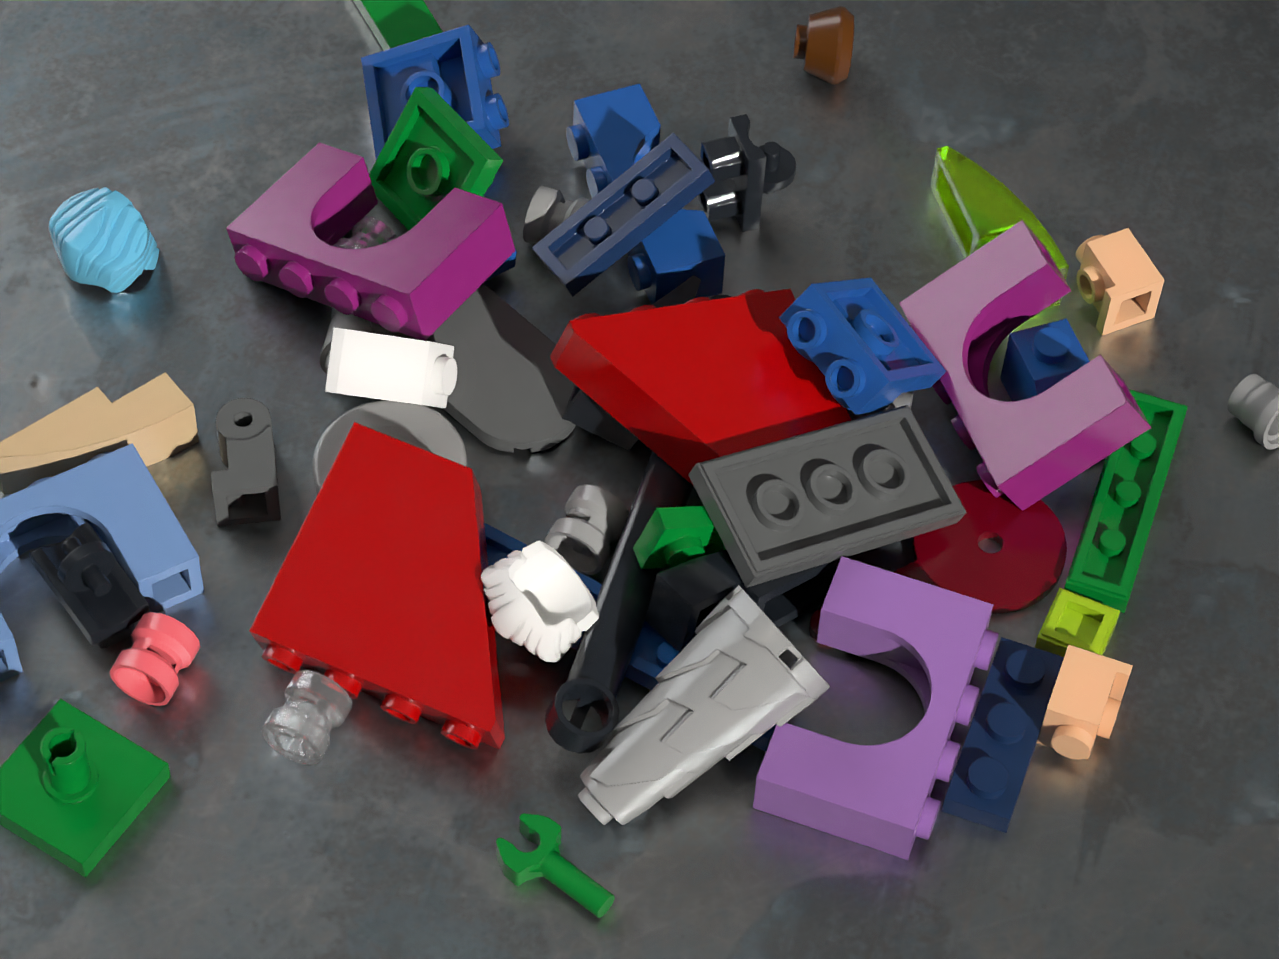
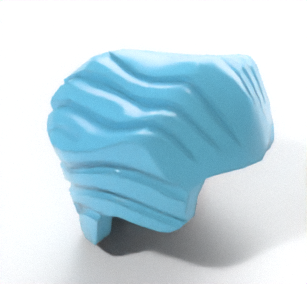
(102, 239)

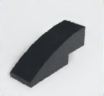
(694, 588)

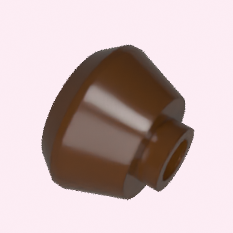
(826, 44)

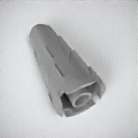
(707, 706)

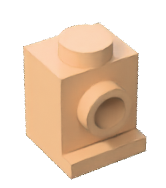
(1118, 280)
(1083, 702)

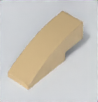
(152, 417)

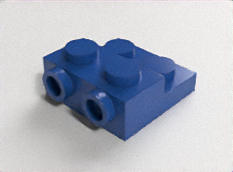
(450, 63)
(859, 344)

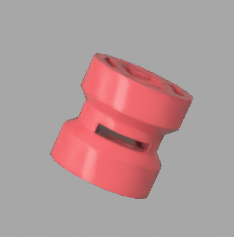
(157, 655)

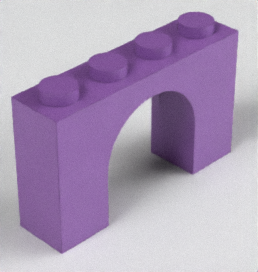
(884, 789)

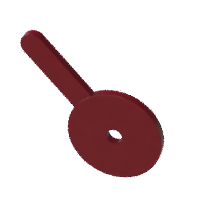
(1012, 578)

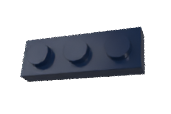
(623, 214)
(1002, 735)

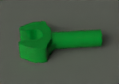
(548, 863)

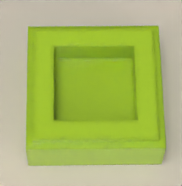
(1076, 623)

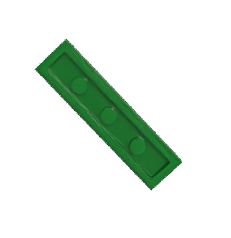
(1125, 507)

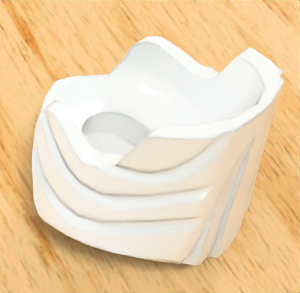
(539, 601)

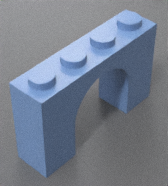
(126, 513)

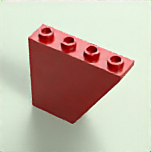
(699, 375)
(392, 589)

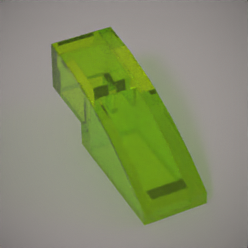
(982, 206)

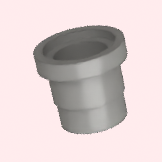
(1257, 407)

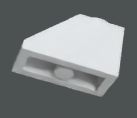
(391, 368)

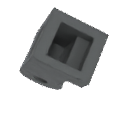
(246, 446)

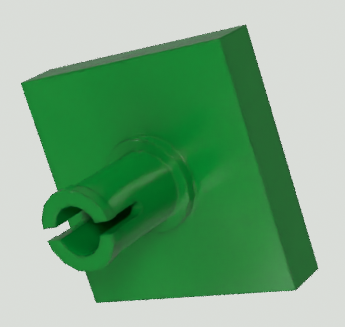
(429, 157)
(76, 787)

